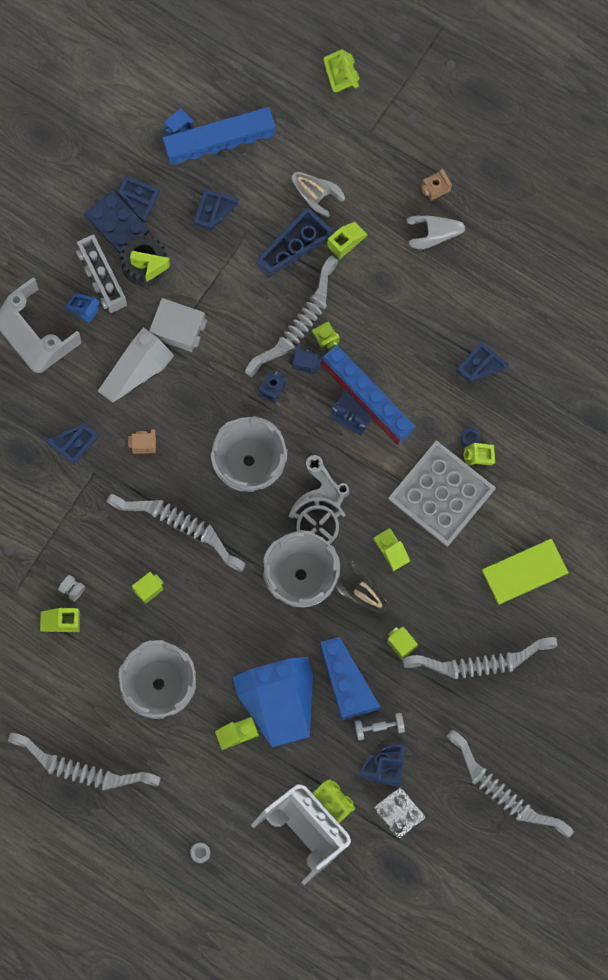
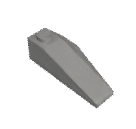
(139, 362)

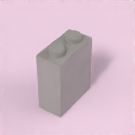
(178, 325)

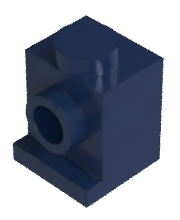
(306, 361)
(272, 392)

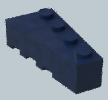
(297, 240)

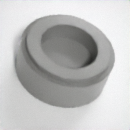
(200, 852)

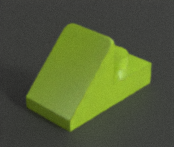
(154, 264)
(392, 549)
(236, 733)

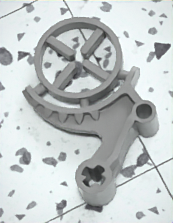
(328, 493)

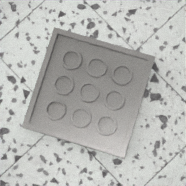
(441, 493)

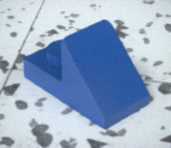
(83, 306)

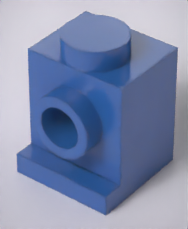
(178, 123)

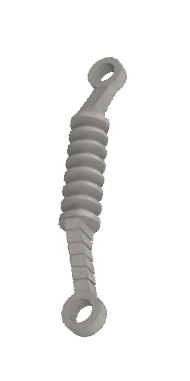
(286, 345)
(156, 508)
(452, 669)
(108, 781)
(524, 813)

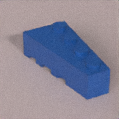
(348, 684)

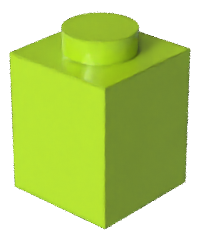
(148, 587)
(401, 642)

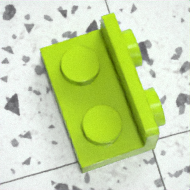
(341, 70)
(334, 800)

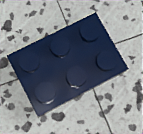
(115, 221)

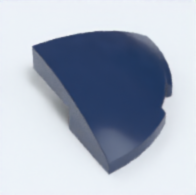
(386, 766)

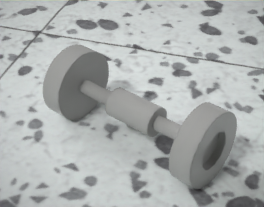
(379, 726)

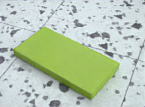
(525, 571)

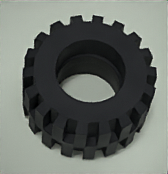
(142, 245)

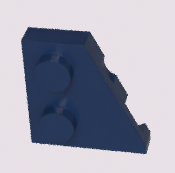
(138, 196)
(214, 208)
(481, 364)
(73, 443)

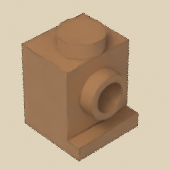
(443, 187)
(142, 442)

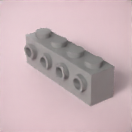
(101, 273)

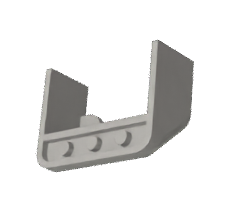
(35, 352)
(311, 824)

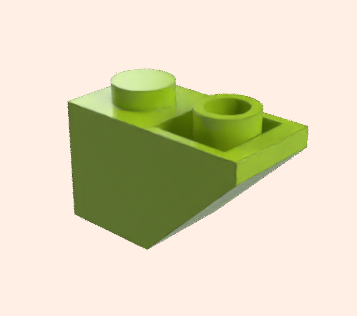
(345, 239)
(60, 620)

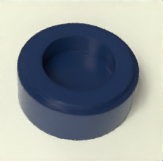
(470, 436)

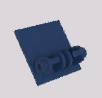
(350, 414)

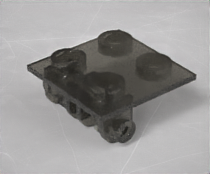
(399, 813)

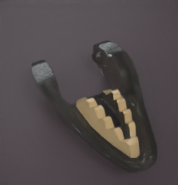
(366, 591)

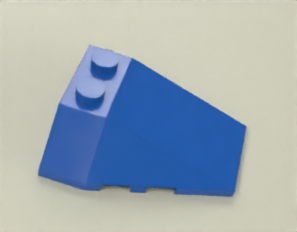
(278, 699)

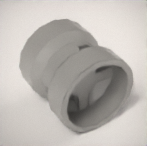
(71, 588)

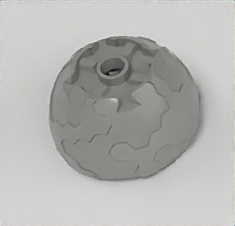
(253, 439)
(304, 553)
(157, 662)

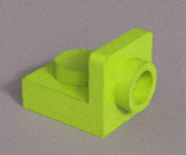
(326, 336)
(479, 454)

